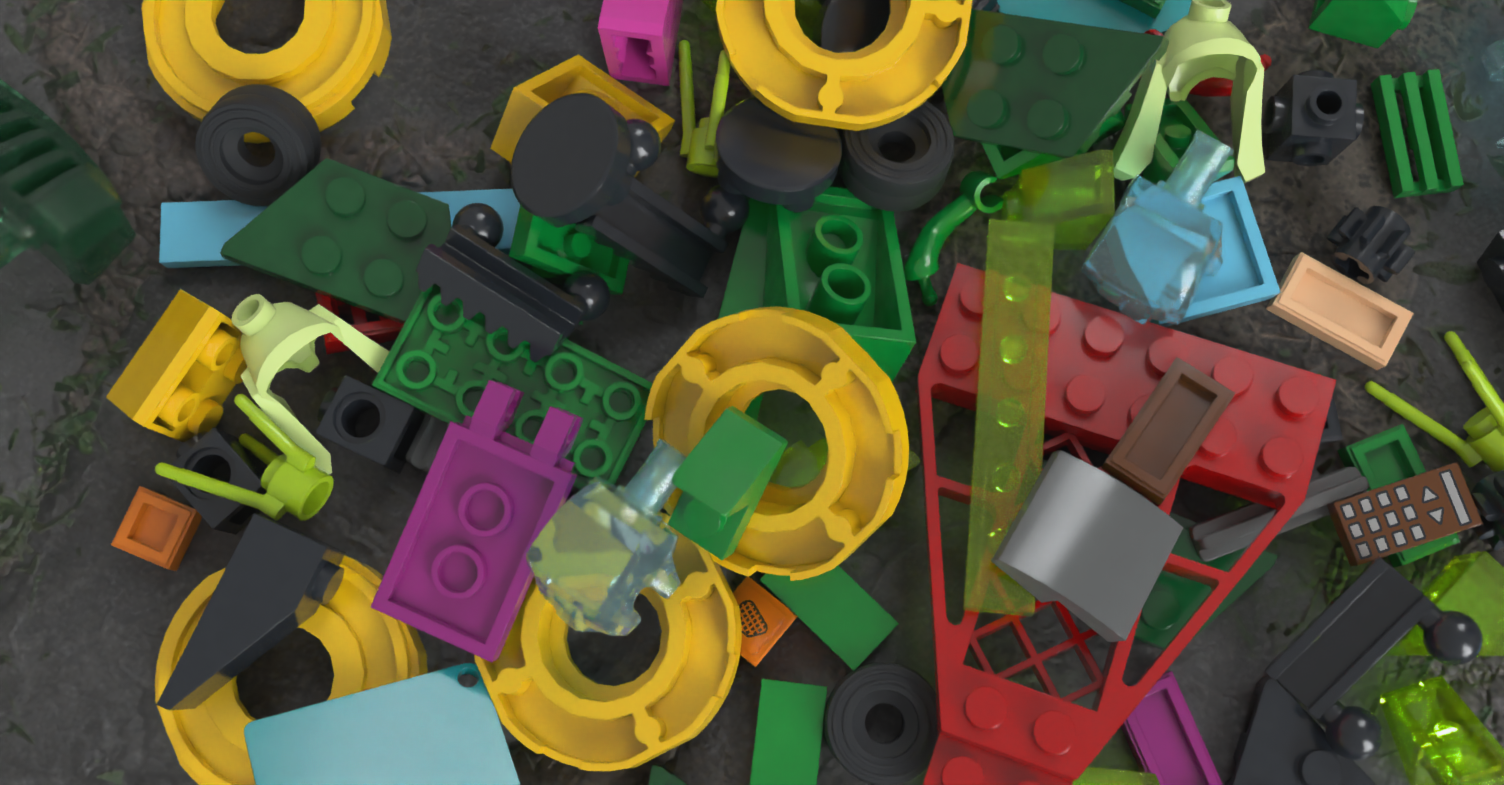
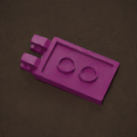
(477, 515)

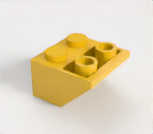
(182, 370)

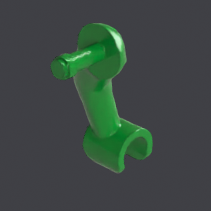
(925, 252)

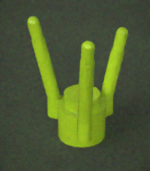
(699, 142)
(1484, 428)
(290, 479)

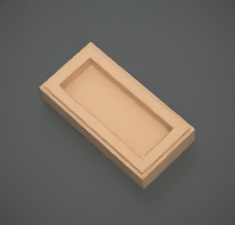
(1340, 311)

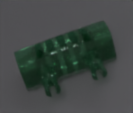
(54, 195)

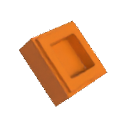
(157, 528)

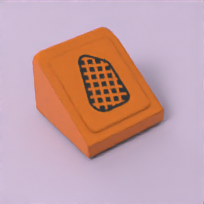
(762, 620)

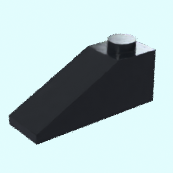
(261, 598)

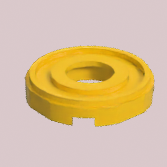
(320, 66)
(848, 87)
(784, 348)
(364, 651)
(622, 726)

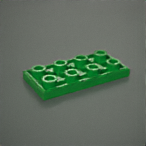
(447, 361)

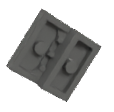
(1088, 545)

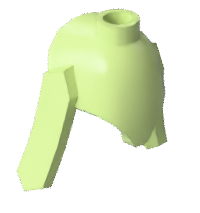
(1198, 49)
(283, 338)

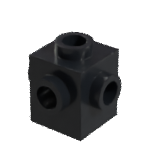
(1312, 119)

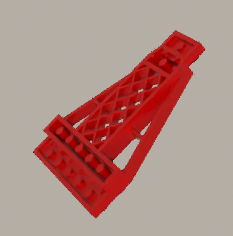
(1095, 386)

